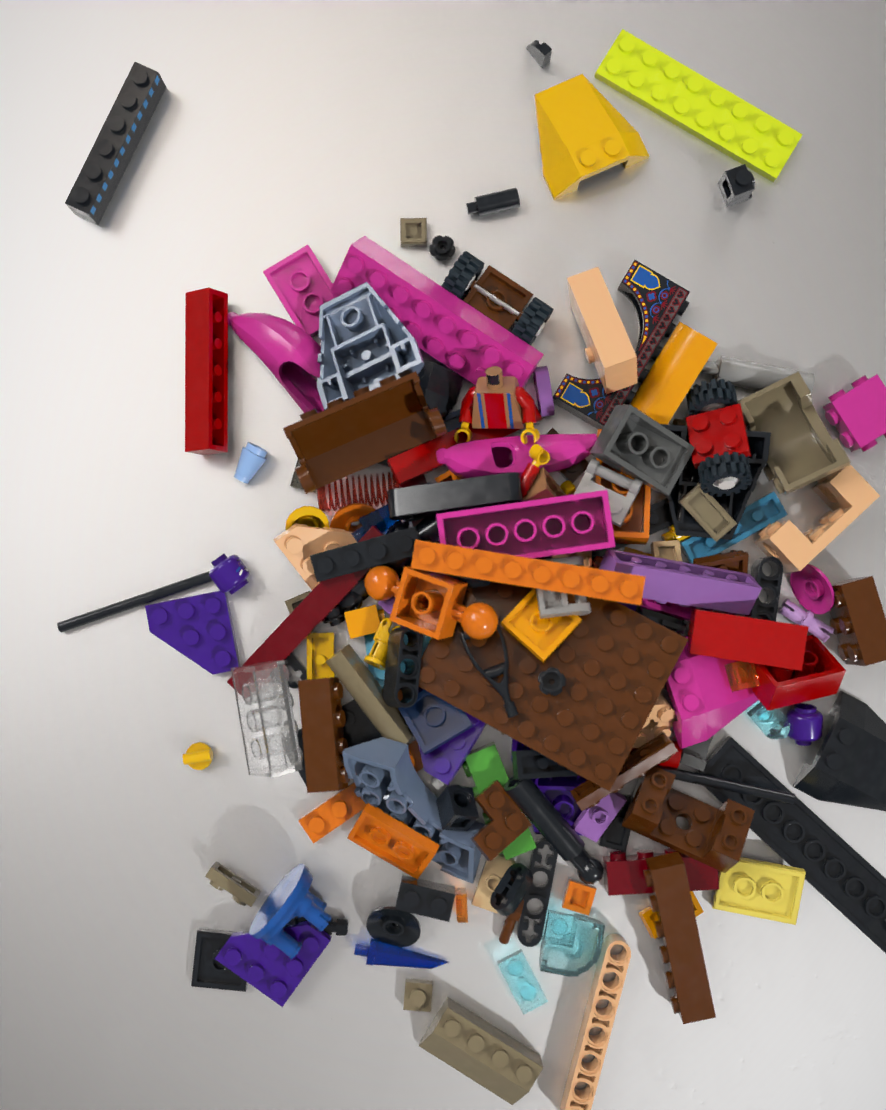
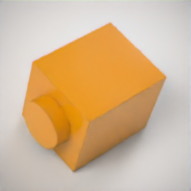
(364, 620)

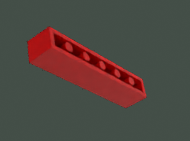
(206, 371)

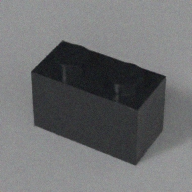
(425, 898)

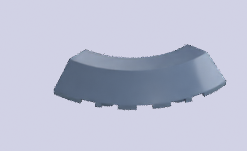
(390, 782)

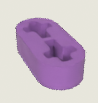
(543, 391)

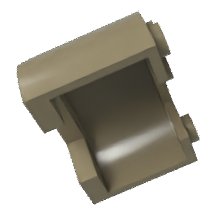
(799, 441)

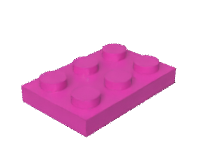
(301, 287)

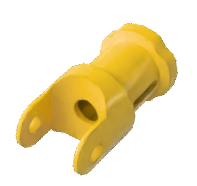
(378, 652)

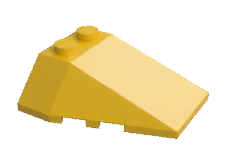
(582, 135)

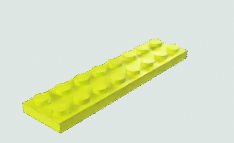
(698, 105)

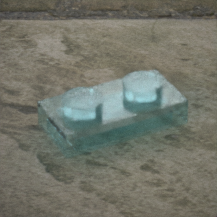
(522, 981)

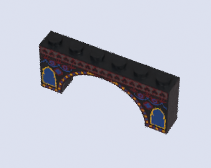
(656, 306)

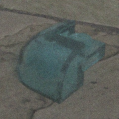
(570, 943)

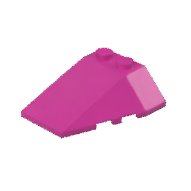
(703, 697)

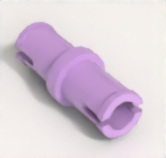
(805, 618)

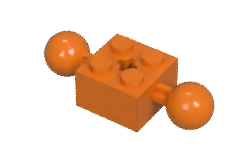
(430, 602)

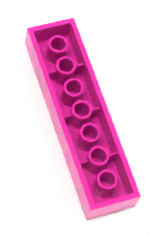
(435, 317)

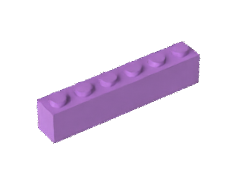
(687, 582)

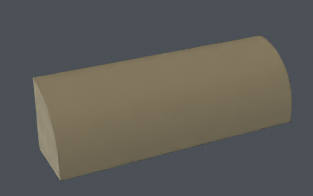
(368, 695)

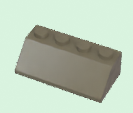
(482, 1052)

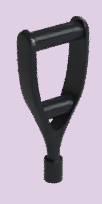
(495, 671)

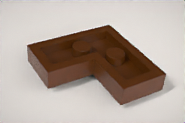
(505, 824)

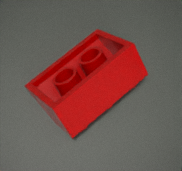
(785, 687)

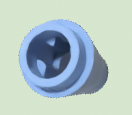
(250, 461)

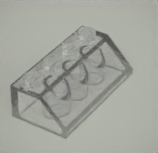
(267, 718)

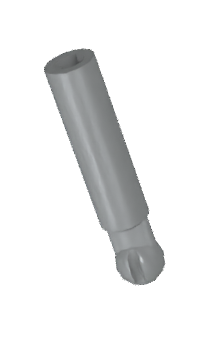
(751, 374)

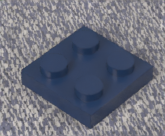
(434, 721)

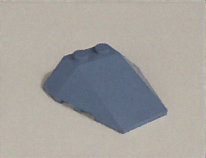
(362, 345)

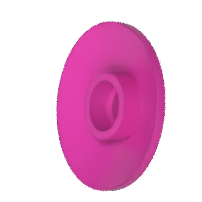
(812, 589)

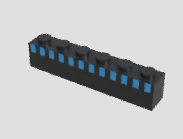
(116, 143)

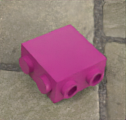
(859, 413)

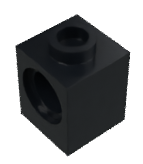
(457, 808)

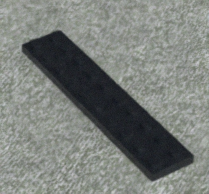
(805, 842)

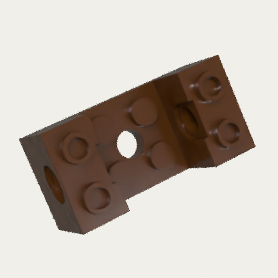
(713, 834)

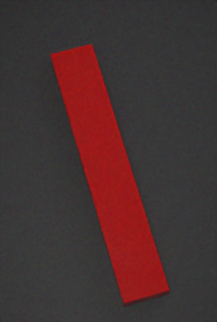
(424, 459)

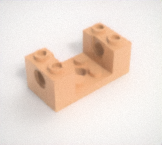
(844, 494)

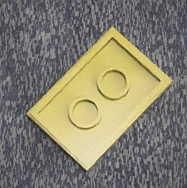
(760, 890)

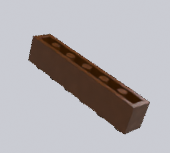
(680, 937)

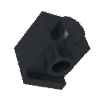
(741, 185)

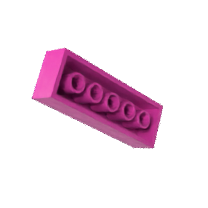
(533, 526)

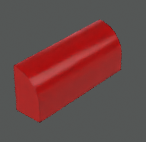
(747, 639)

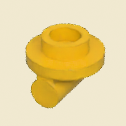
(198, 756)

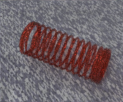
(322, 502)

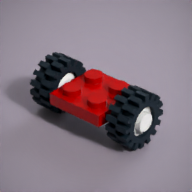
(719, 438)

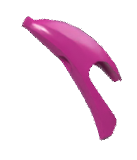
(285, 351)
(511, 455)

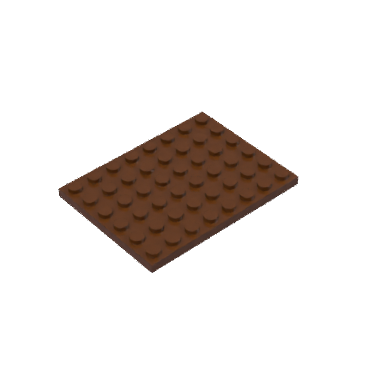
(612, 674)

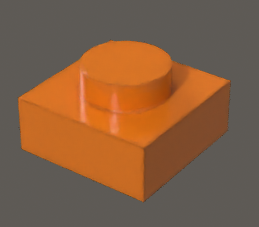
(578, 897)

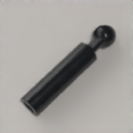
(428, 532)
(554, 828)

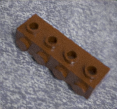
(323, 734)

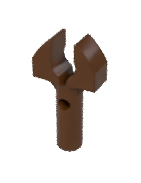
(509, 924)

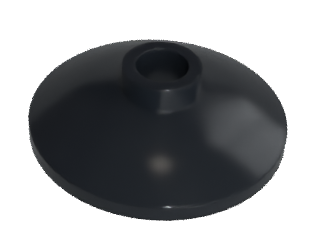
(393, 926)

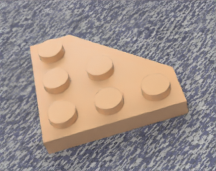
(303, 540)

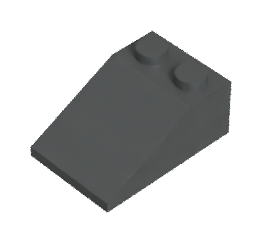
(642, 448)

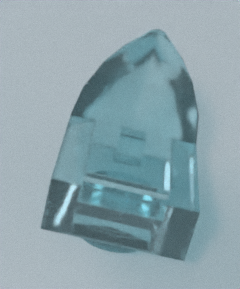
(771, 723)

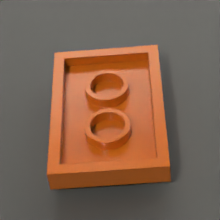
(393, 841)

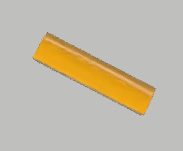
(673, 373)

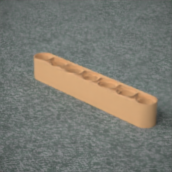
(596, 1017)

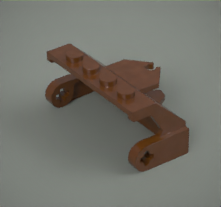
(362, 430)

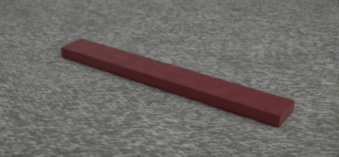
(308, 614)

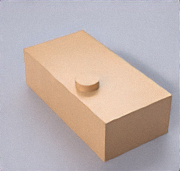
(602, 331)

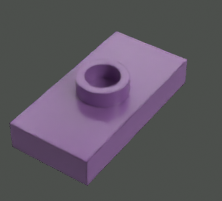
(595, 820)

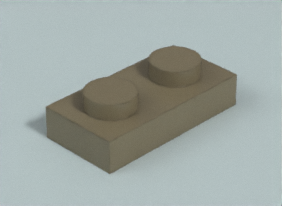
(223, 878)

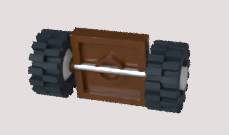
(497, 297)

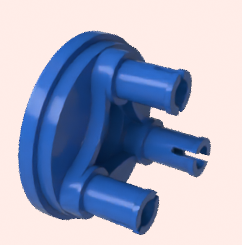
(284, 903)

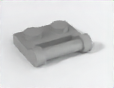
(618, 503)
(556, 603)

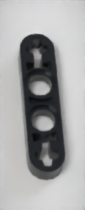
(540, 892)

